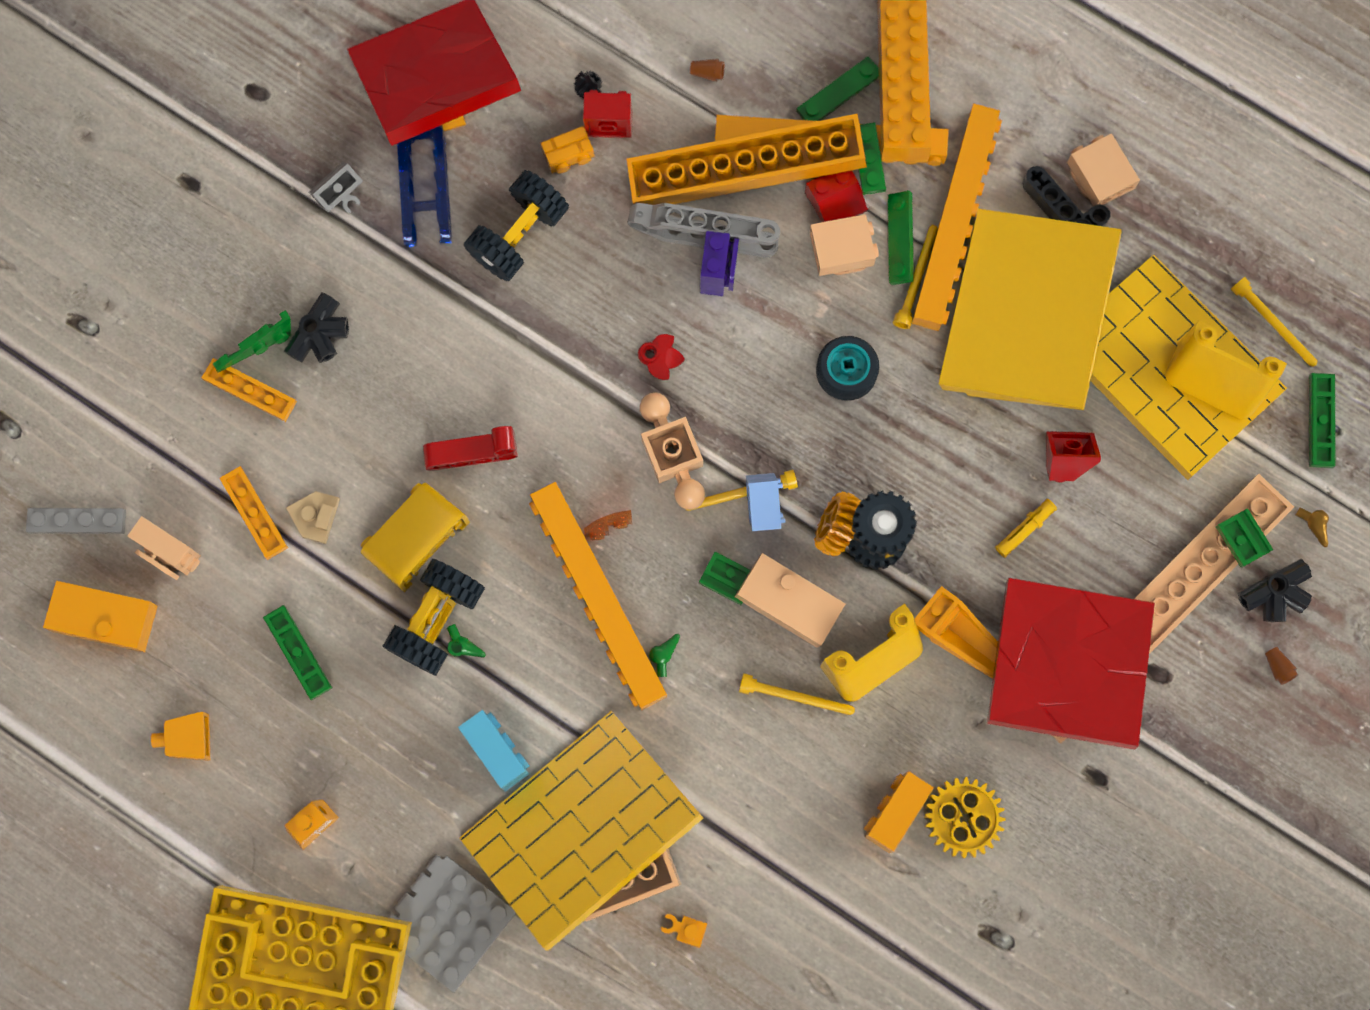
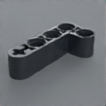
(1061, 202)

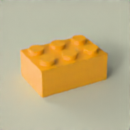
(897, 811)

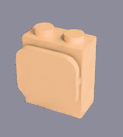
(1102, 170)
(843, 245)
(163, 549)

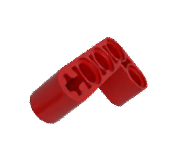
(471, 450)

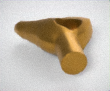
(1317, 523)

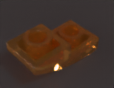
(600, 527)

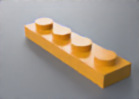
(250, 391)
(253, 513)

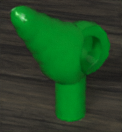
(461, 645)
(663, 654)

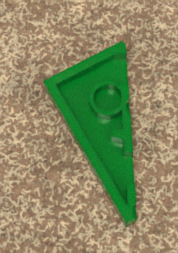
(258, 342)

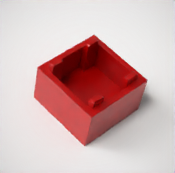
(608, 114)

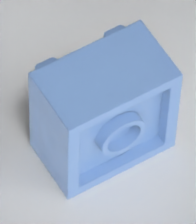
(764, 502)

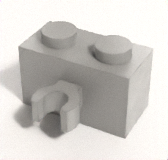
(336, 188)

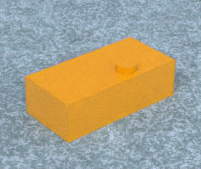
(100, 616)

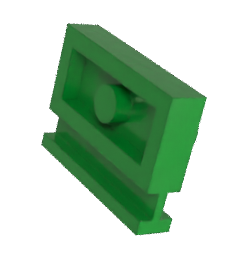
(1244, 538)
(724, 577)

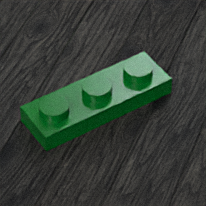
(872, 176)

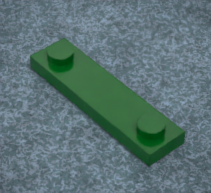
(839, 91)
(900, 237)
(1322, 420)
(297, 652)

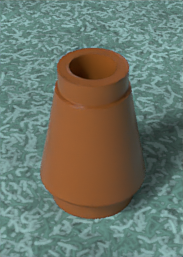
(708, 69)
(1281, 666)

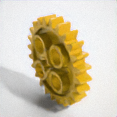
(984, 807)

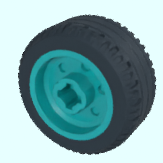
(848, 383)

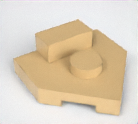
(314, 515)

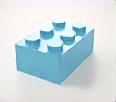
(495, 749)

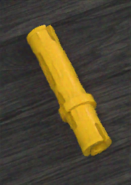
(1022, 531)

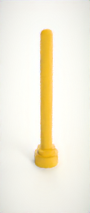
(1242, 289)
(903, 318)
(787, 479)
(750, 684)

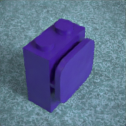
(718, 263)

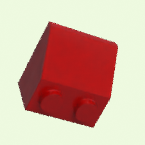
(836, 196)

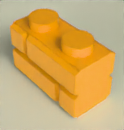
(567, 150)

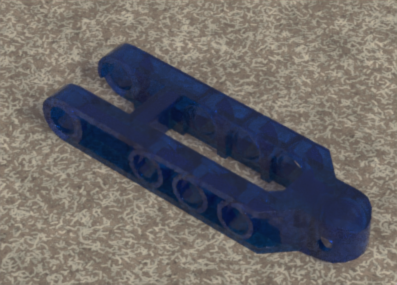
(406, 182)

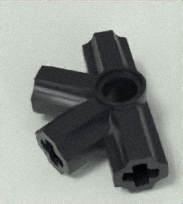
(319, 339)
(1286, 595)

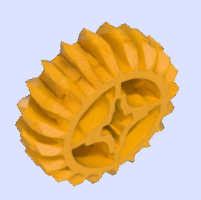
(836, 524)

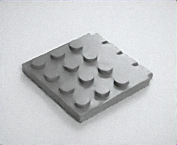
(451, 921)

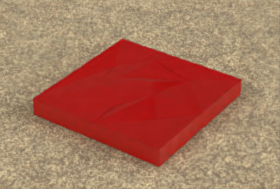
(433, 70)
(1071, 663)

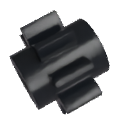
(586, 82)

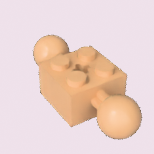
(678, 435)

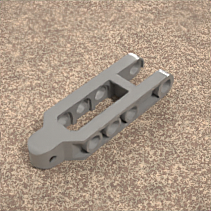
(656, 222)

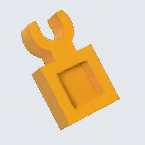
(689, 931)

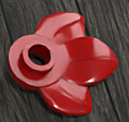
(664, 356)

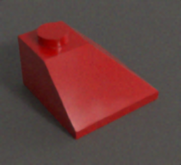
(1070, 454)

